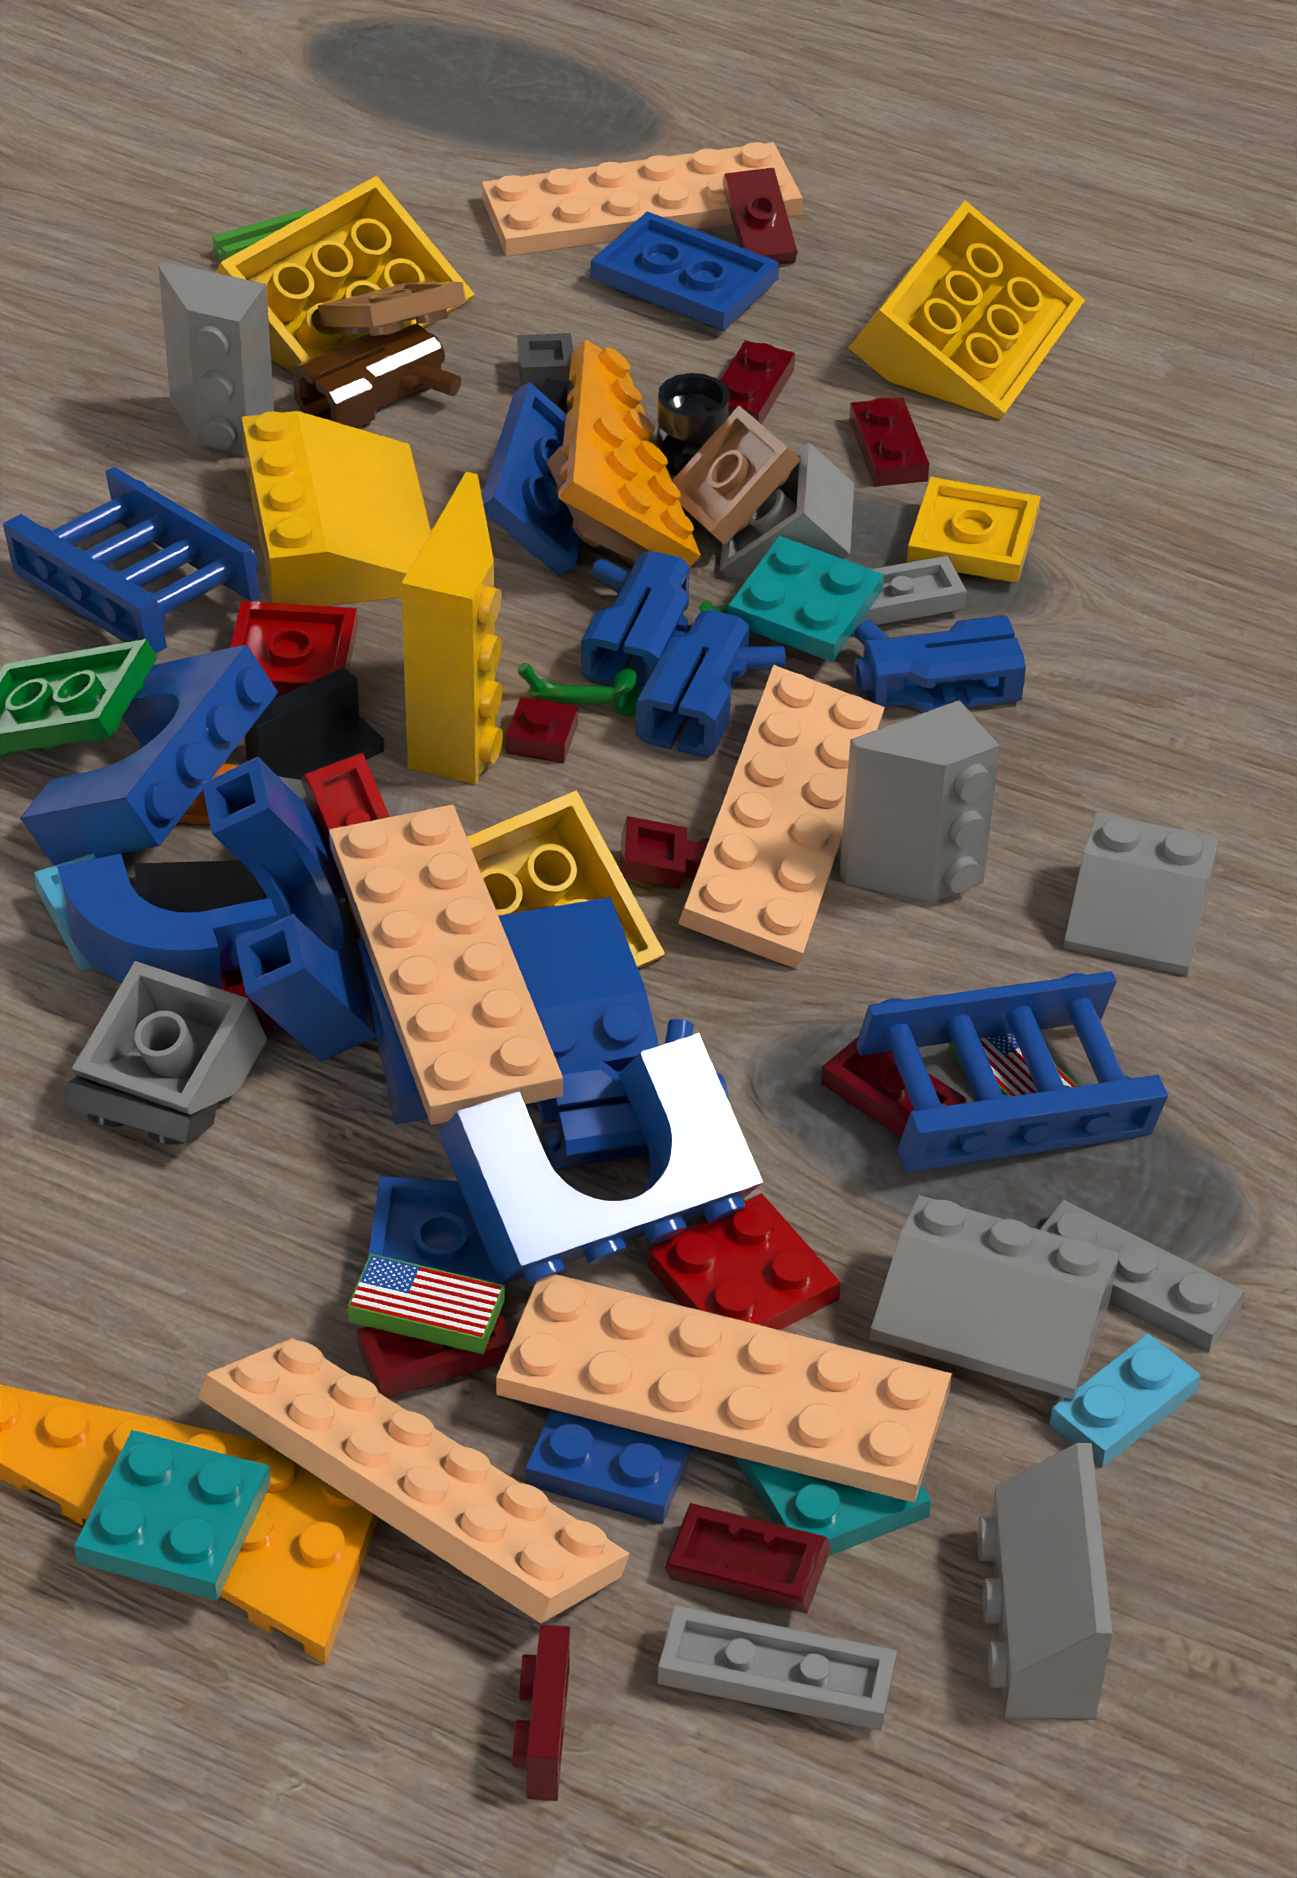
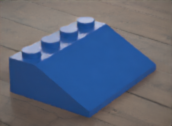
(578, 982)

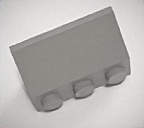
(216, 352)
(920, 805)
(995, 1296)
(1047, 1589)

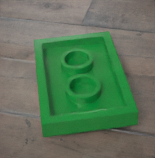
(70, 695)

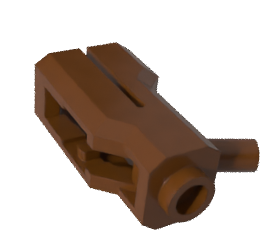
(371, 373)

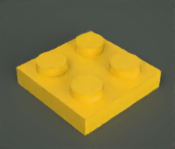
(975, 526)

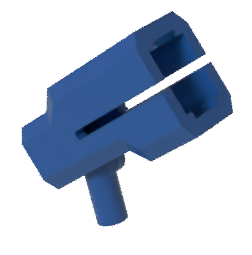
(641, 620)
(969, 663)
(697, 681)
(596, 1113)

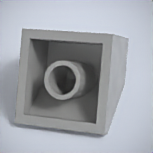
(807, 508)
(1141, 893)
(172, 1041)

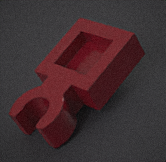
(658, 852)

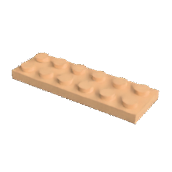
(606, 199)
(779, 819)
(444, 962)
(726, 1385)
(416, 1478)

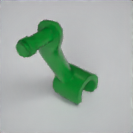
(619, 696)

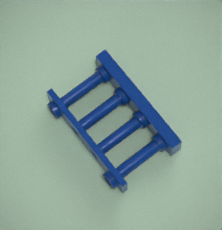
(114, 597)
(996, 1122)

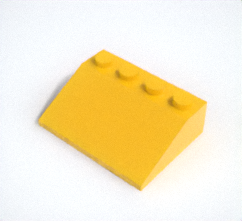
(332, 254)
(968, 318)
(332, 508)
(453, 644)
(556, 860)

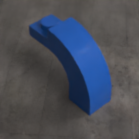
(119, 927)

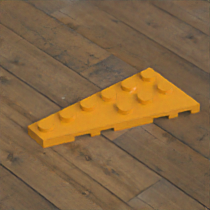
(614, 459)
(297, 1554)

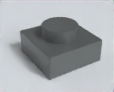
(544, 357)

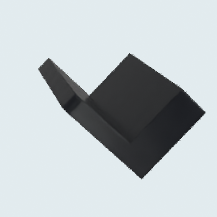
(313, 727)
(196, 885)

